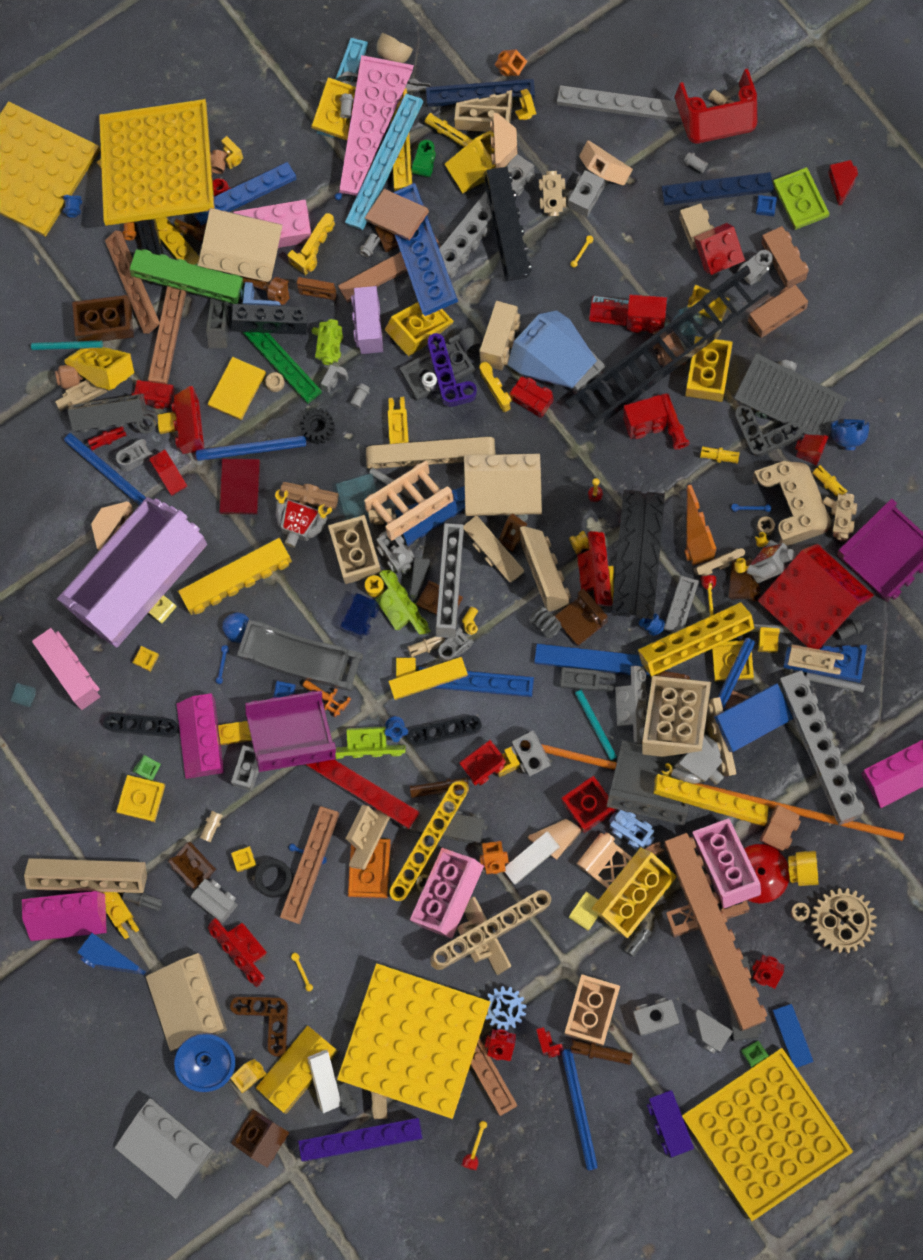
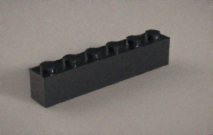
(506, 223)

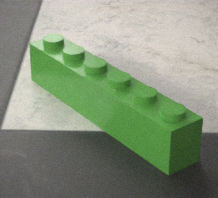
(186, 276)

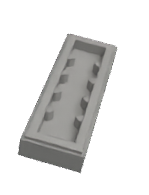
(681, 604)

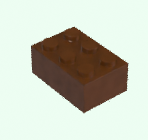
(103, 319)

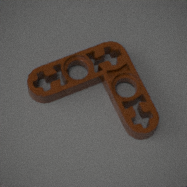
(274, 1017)

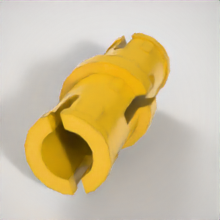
(720, 454)
(829, 481)

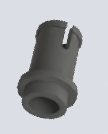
(849, 629)

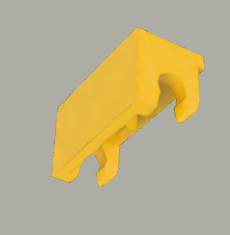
(716, 306)

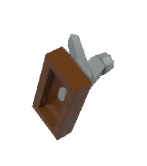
(510, 534)

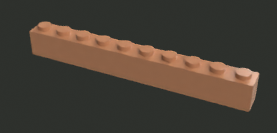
(715, 932)

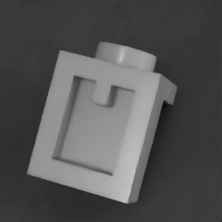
(331, 377)

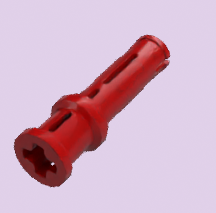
(675, 429)

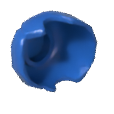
(235, 626)

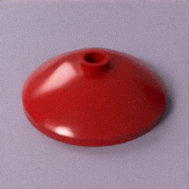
(776, 870)

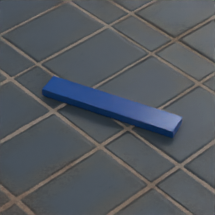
(586, 659)
(491, 684)

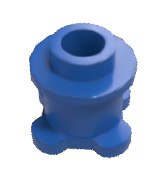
(72, 205)
(654, 626)
(395, 728)

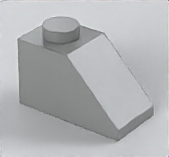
(711, 1032)

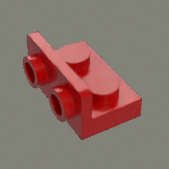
(155, 394)
(546, 1040)

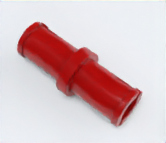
(107, 437)

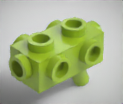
(328, 341)

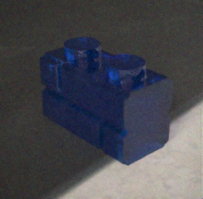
(359, 616)

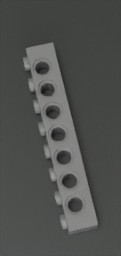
(518, 167)
(842, 812)

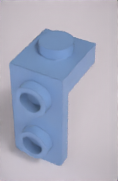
(247, 296)

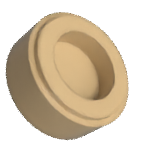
(275, 382)

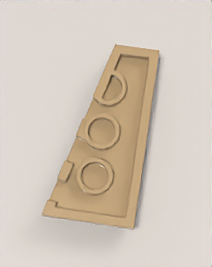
(727, 766)

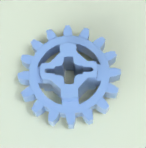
(512, 1003)

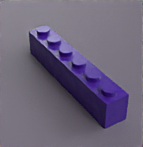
(360, 1140)

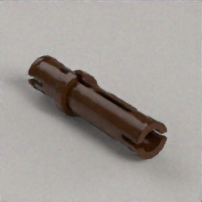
(435, 788)
(604, 1053)

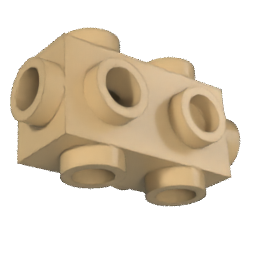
(552, 189)
(843, 511)

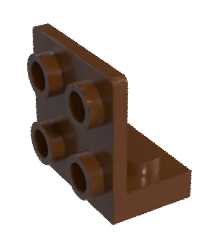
(582, 618)

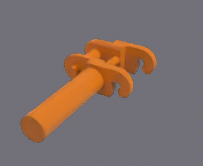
(328, 697)

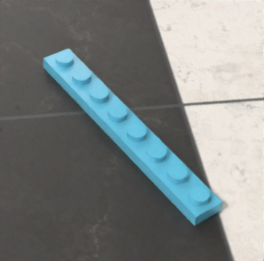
(384, 161)

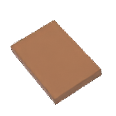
(396, 214)

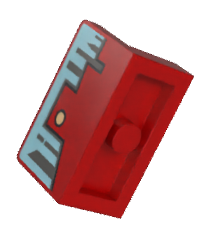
(609, 310)

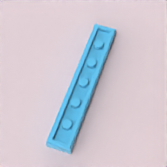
(350, 62)

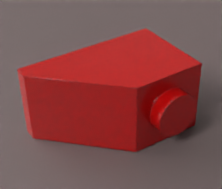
(842, 179)
(811, 448)
(168, 472)

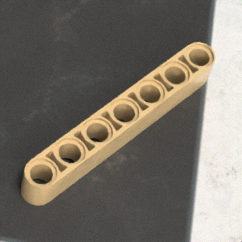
(431, 451)
(497, 923)

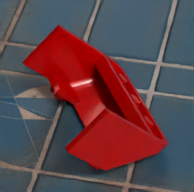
(720, 121)

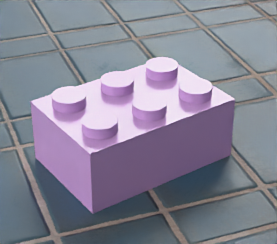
(367, 320)

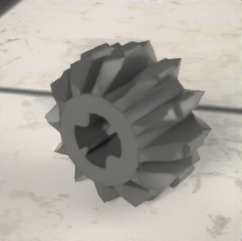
(545, 622)

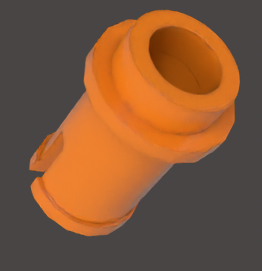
(129, 231)

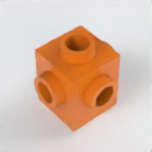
(510, 63)
(494, 857)

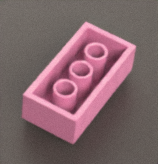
(291, 215)
(66, 668)
(726, 863)
(446, 893)

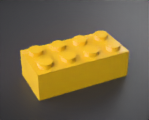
(634, 892)

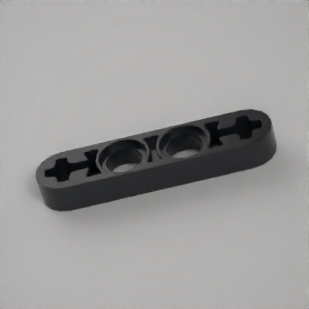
(140, 728)
(445, 734)

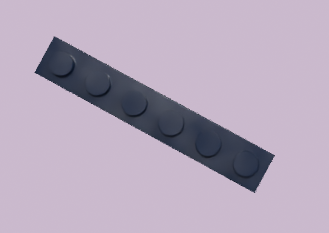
(458, 93)
(717, 188)

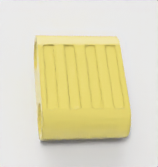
(162, 609)
(583, 913)

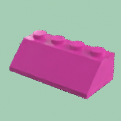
(200, 736)
(896, 775)
(64, 915)

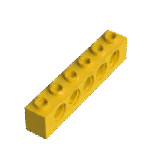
(696, 639)

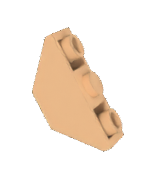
(504, 141)
(604, 164)
(109, 521)

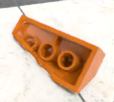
(699, 539)

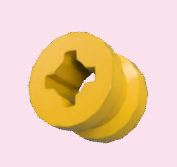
(579, 542)
(376, 589)

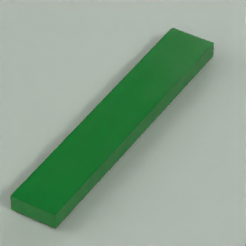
(284, 365)

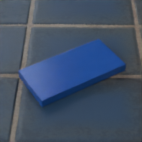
(753, 717)

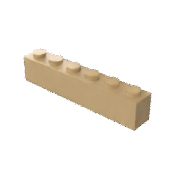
(85, 875)

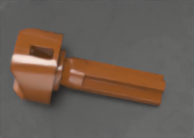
(276, 289)

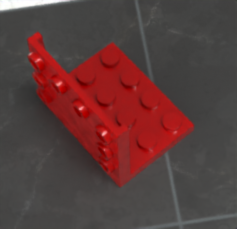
(814, 596)

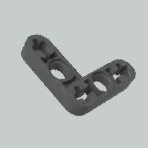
(766, 438)

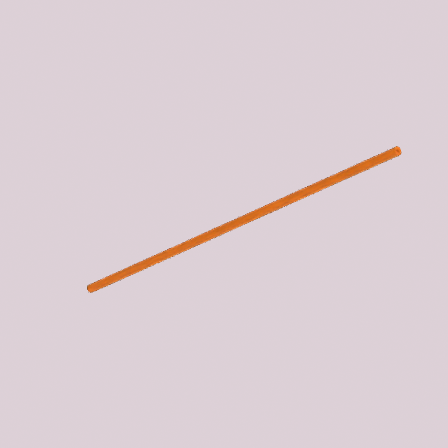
(771, 804)

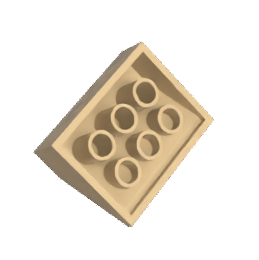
(240, 245)
(502, 484)
(543, 568)
(675, 716)
(185, 1000)

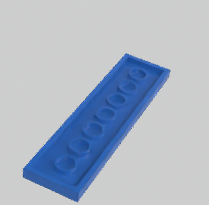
(426, 262)

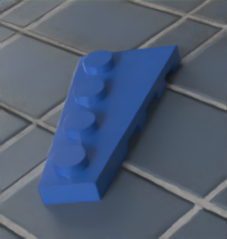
(850, 666)

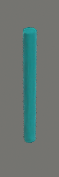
(66, 345)
(596, 725)

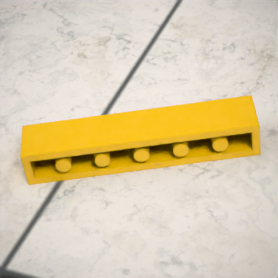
(235, 576)

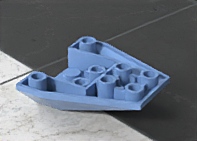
(551, 351)

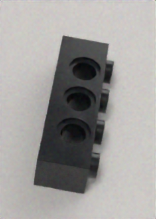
(269, 319)

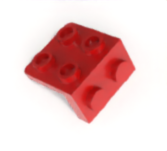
(483, 763)

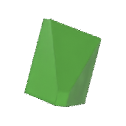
(146, 768)
(755, 1054)

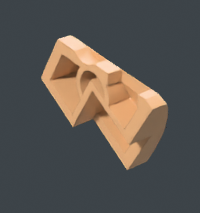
(563, 833)

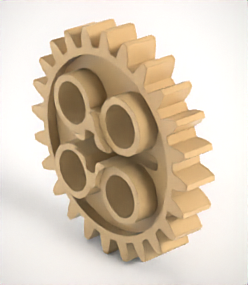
(854, 906)

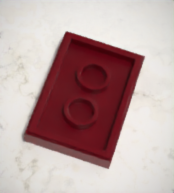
(240, 486)

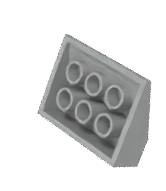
(164, 1148)

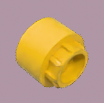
(803, 868)

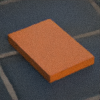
(374, 879)

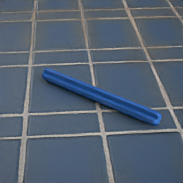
(250, 448)
(104, 468)
(579, 1109)

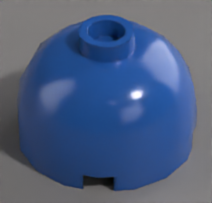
(850, 433)

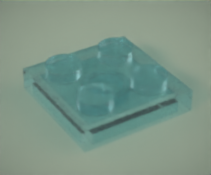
(353, 493)

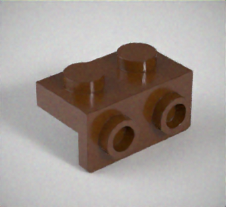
(743, 585)
(192, 865)

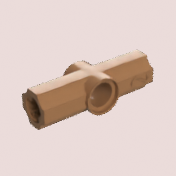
(309, 495)

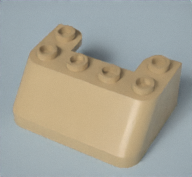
(803, 498)

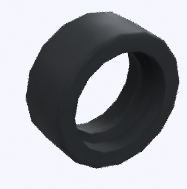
(288, 878)

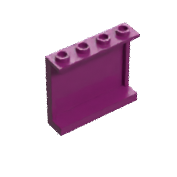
(886, 552)
(289, 731)

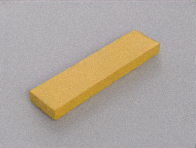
(428, 678)

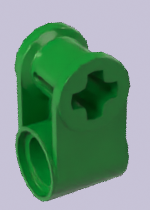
(424, 159)

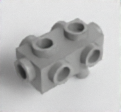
(398, 556)

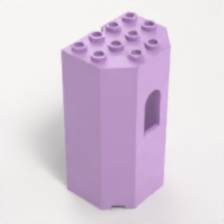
(133, 570)

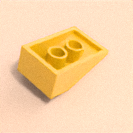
(412, 329)
(102, 366)

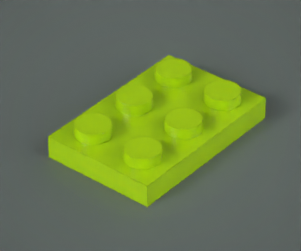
(801, 198)

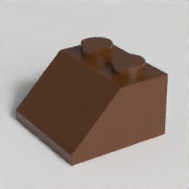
(260, 1138)

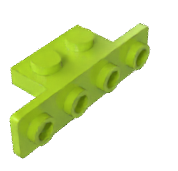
(398, 605)
(368, 742)

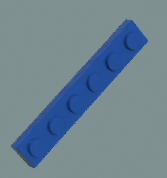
(250, 190)

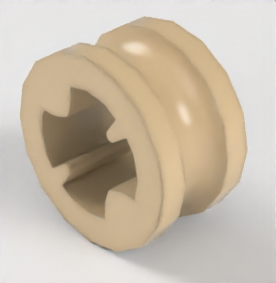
(764, 520)
(799, 906)

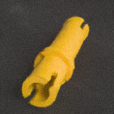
(433, 120)

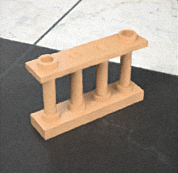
(413, 516)

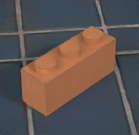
(785, 256)
(777, 310)

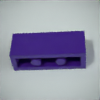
(670, 1124)

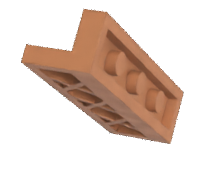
(691, 926)

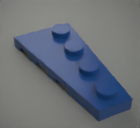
(437, 518)

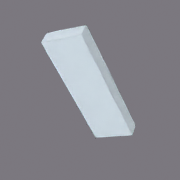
(531, 857)
(324, 1081)

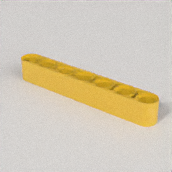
(422, 847)

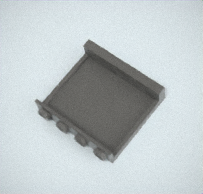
(634, 785)

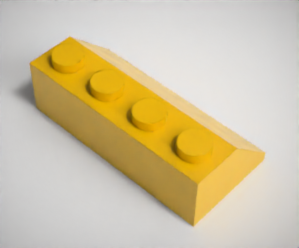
(292, 1072)

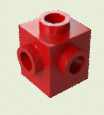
(767, 971)
(500, 1044)

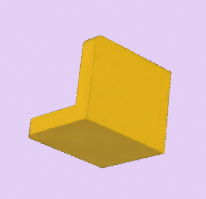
(768, 639)
(511, 762)

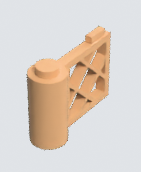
(598, 856)

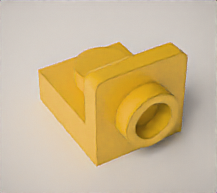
(527, 106)
(234, 153)
(300, 262)
(248, 1075)

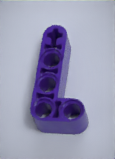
(446, 370)

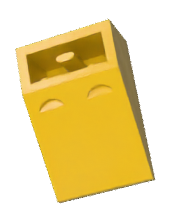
(471, 162)

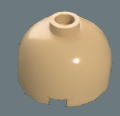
(392, 50)

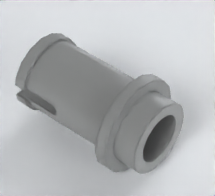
(346, 105)
(695, 162)
(367, 249)
(359, 396)

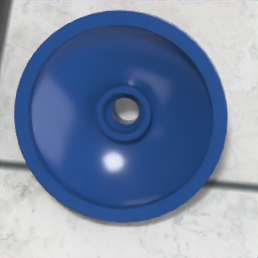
(204, 1074)

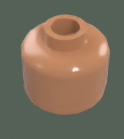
(67, 376)

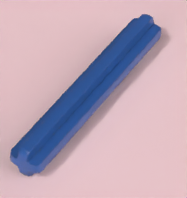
(736, 671)

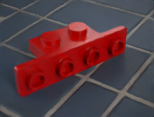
(594, 569)
(241, 947)

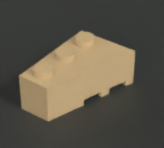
(477, 113)

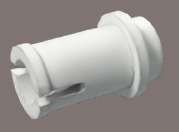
(425, 380)

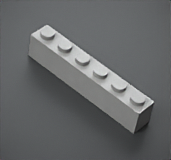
(449, 580)

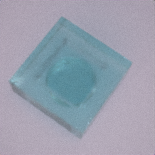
(23, 695)

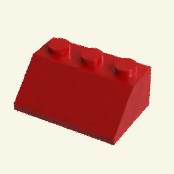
(188, 421)

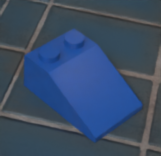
(101, 954)

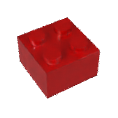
(719, 248)
(646, 313)
(645, 417)
(588, 804)

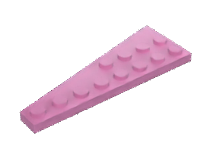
(375, 100)

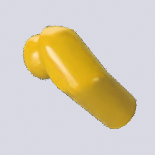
(468, 621)

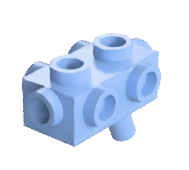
(626, 825)

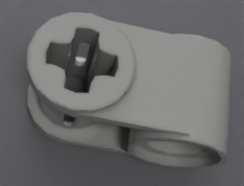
(756, 267)
(135, 455)
(455, 645)

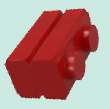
(531, 396)

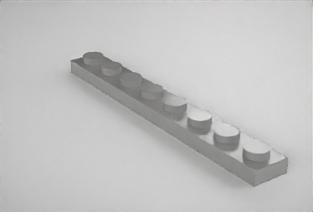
(618, 103)

